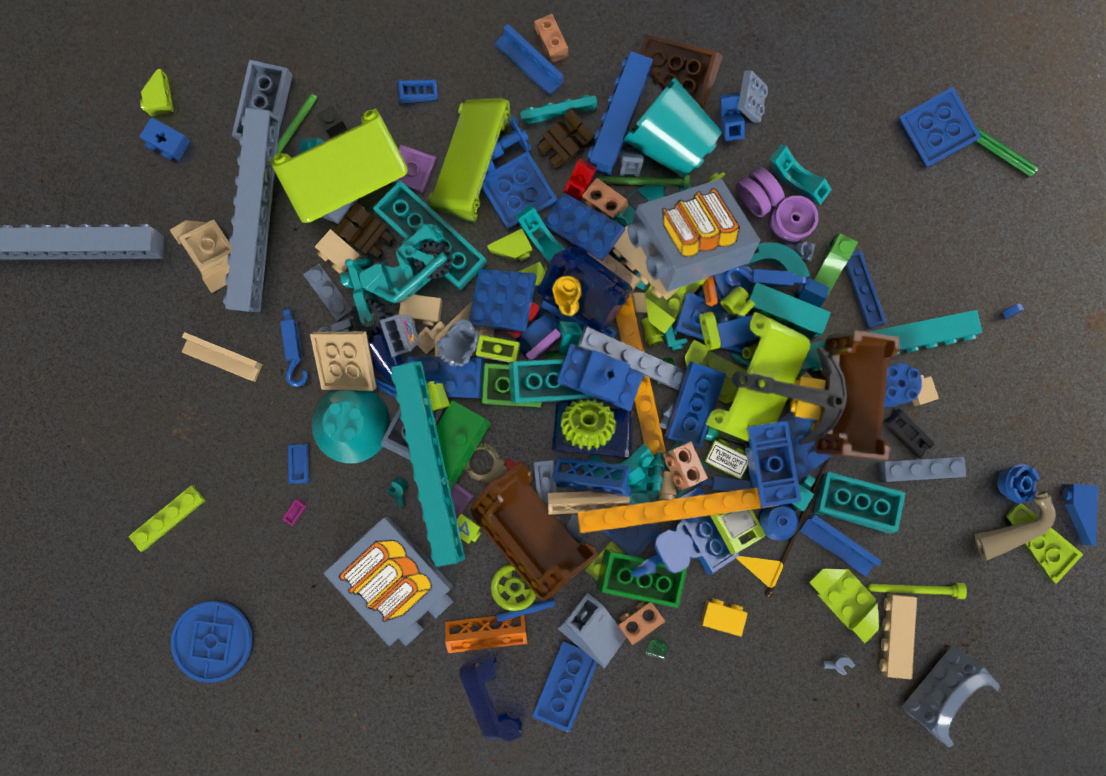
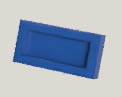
(298, 463)

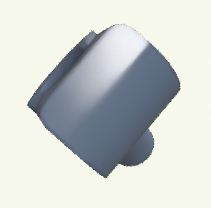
(803, 249)
(666, 413)
(839, 662)

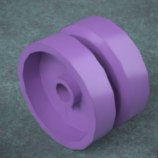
(760, 191)
(793, 219)

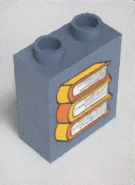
(693, 235)
(390, 582)

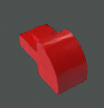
(580, 179)

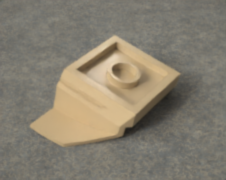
(207, 249)

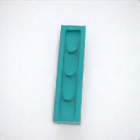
(551, 111)

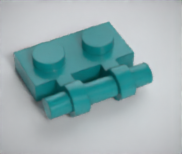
(655, 481)

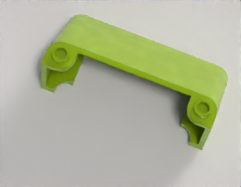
(469, 157)
(340, 168)
(778, 357)

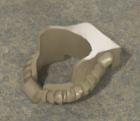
(497, 470)

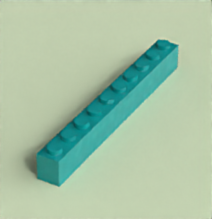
(917, 334)
(428, 464)

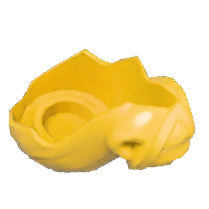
(566, 294)

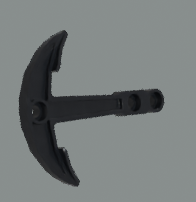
(823, 398)

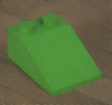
(497, 387)

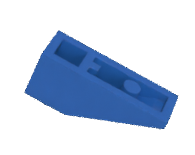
(1082, 507)

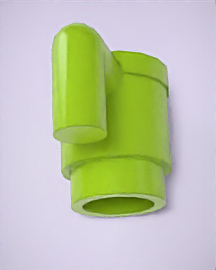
(736, 302)

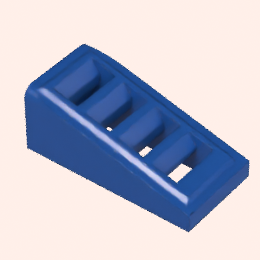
(417, 97)

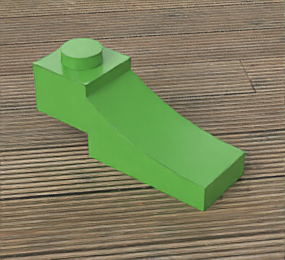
(835, 260)

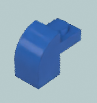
(730, 117)
(536, 333)

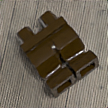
(562, 143)
(369, 237)

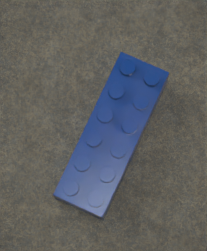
(620, 113)

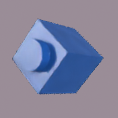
(812, 292)

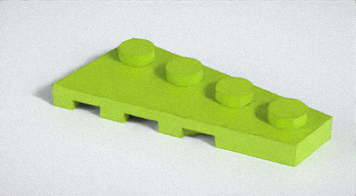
(1050, 549)

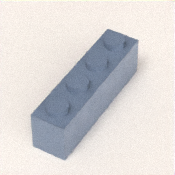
(922, 469)

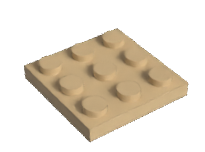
(343, 361)

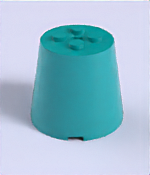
(675, 131)

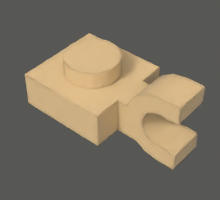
(427, 336)

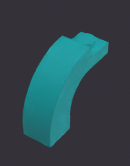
(797, 178)
(538, 233)
(781, 256)
(637, 462)

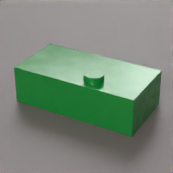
(459, 437)
(657, 587)

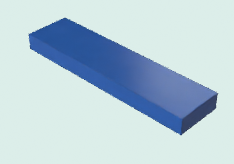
(864, 291)

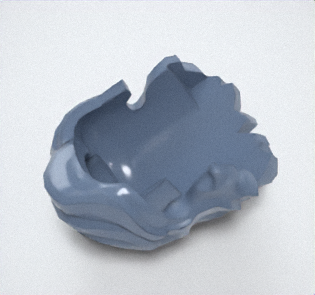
(458, 343)

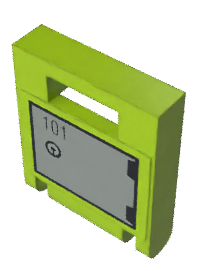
(735, 525)

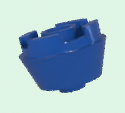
(1018, 483)
(779, 521)

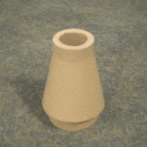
(668, 488)

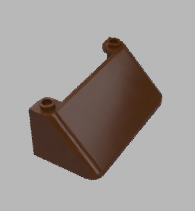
(864, 365)
(528, 535)

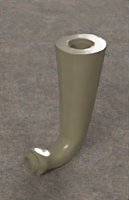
(999, 541)

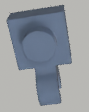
(342, 326)

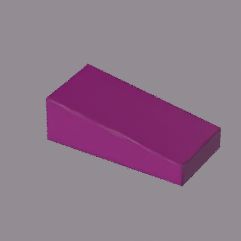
(294, 512)

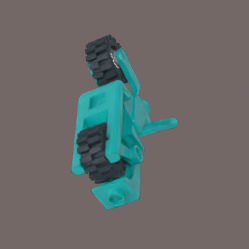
(395, 283)

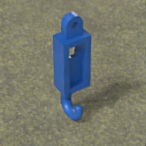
(766, 277)
(292, 347)
(726, 484)

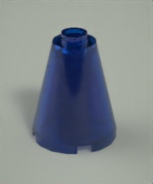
(381, 355)

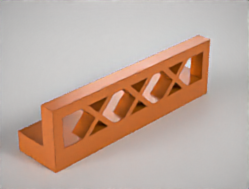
(485, 637)

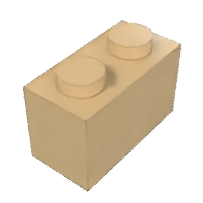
(336, 250)
(422, 309)

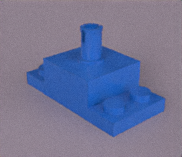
(600, 376)
(772, 464)

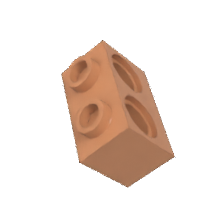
(551, 38)
(608, 198)
(688, 465)
(643, 626)

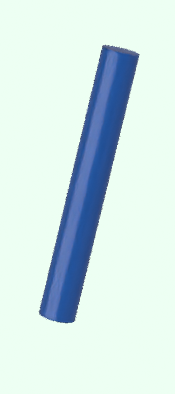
(530, 609)

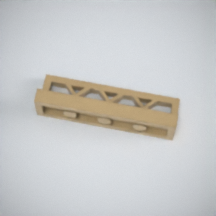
(221, 357)
(583, 501)

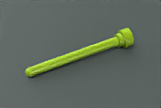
(958, 590)

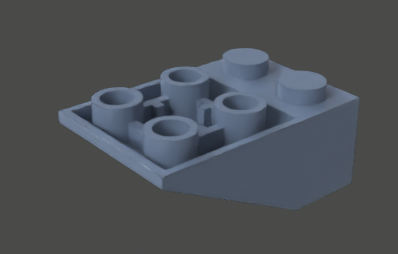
(593, 630)

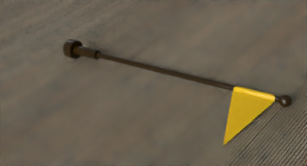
(769, 570)

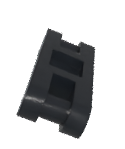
(909, 433)

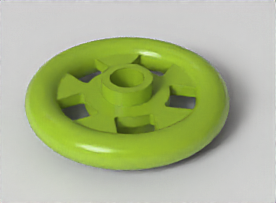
(497, 589)

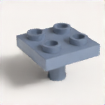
(752, 96)

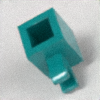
(805, 494)

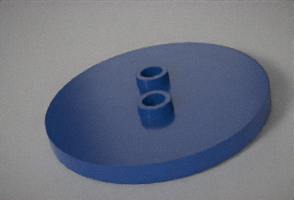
(211, 641)

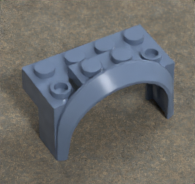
(946, 691)

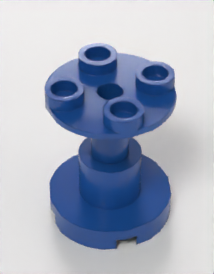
(509, 139)
(902, 384)

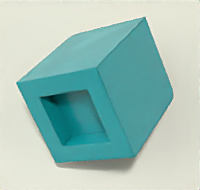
(571, 334)

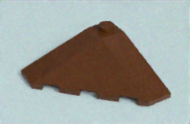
(690, 65)

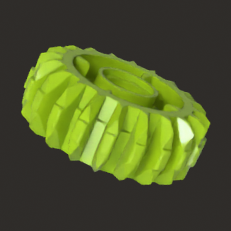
(585, 411)

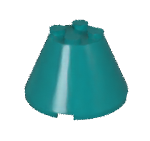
(350, 425)

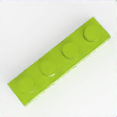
(166, 518)

